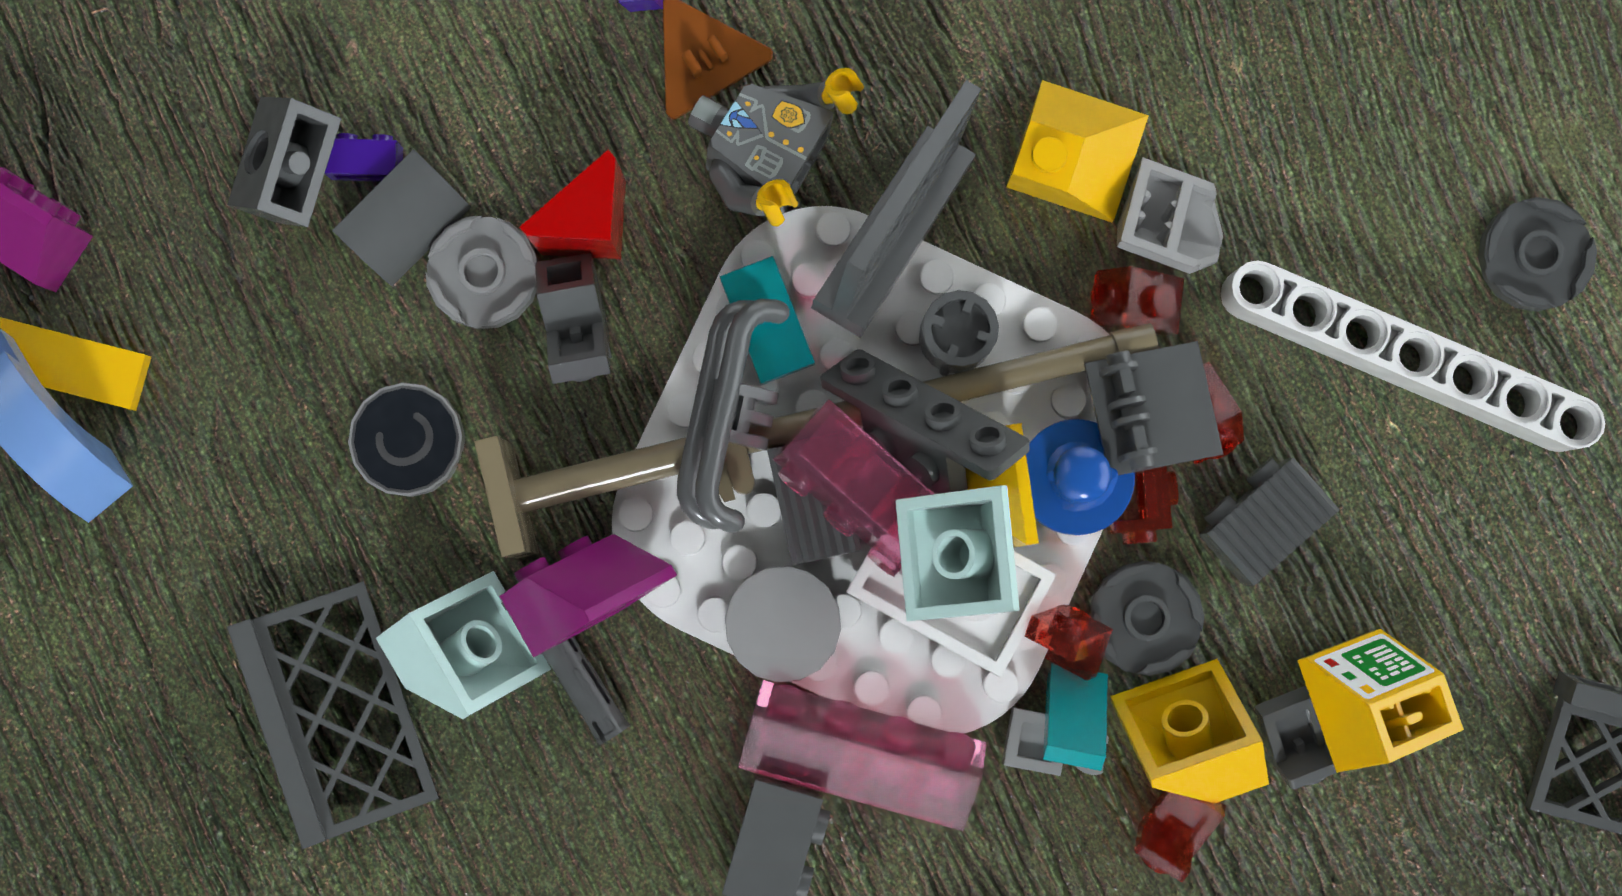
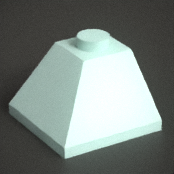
(461, 649)

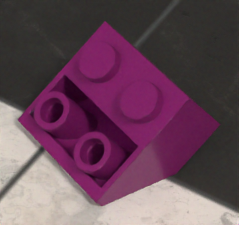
(37, 233)

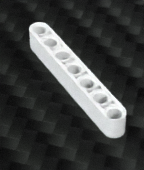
(1438, 358)

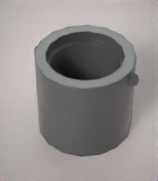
(958, 332)

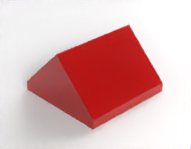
(583, 214)

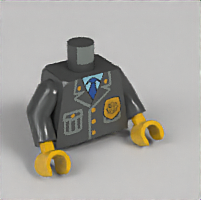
(770, 140)

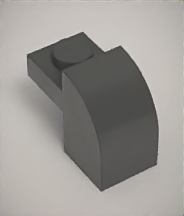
(573, 318)

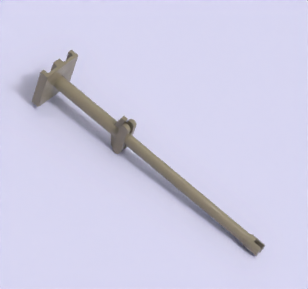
(514, 496)

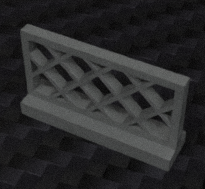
(899, 220)
(1602, 705)
(284, 730)

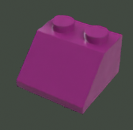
(580, 589)

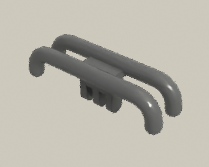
(724, 412)

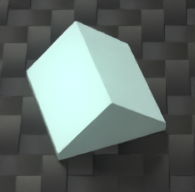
(957, 554)

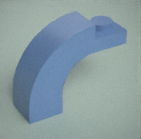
(51, 444)

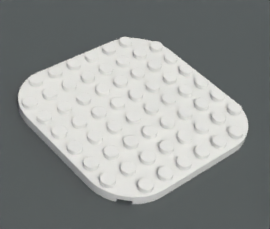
(876, 658)

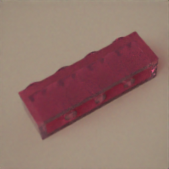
(851, 479)
(863, 755)

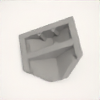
(1171, 218)

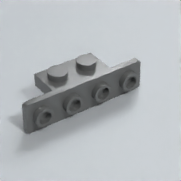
(922, 425)

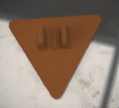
(703, 56)

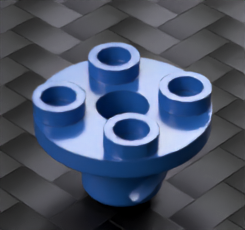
(1073, 480)

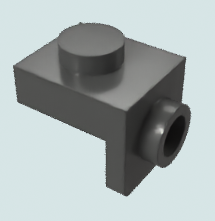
(1295, 738)

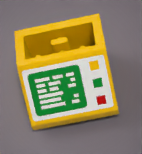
(1377, 700)

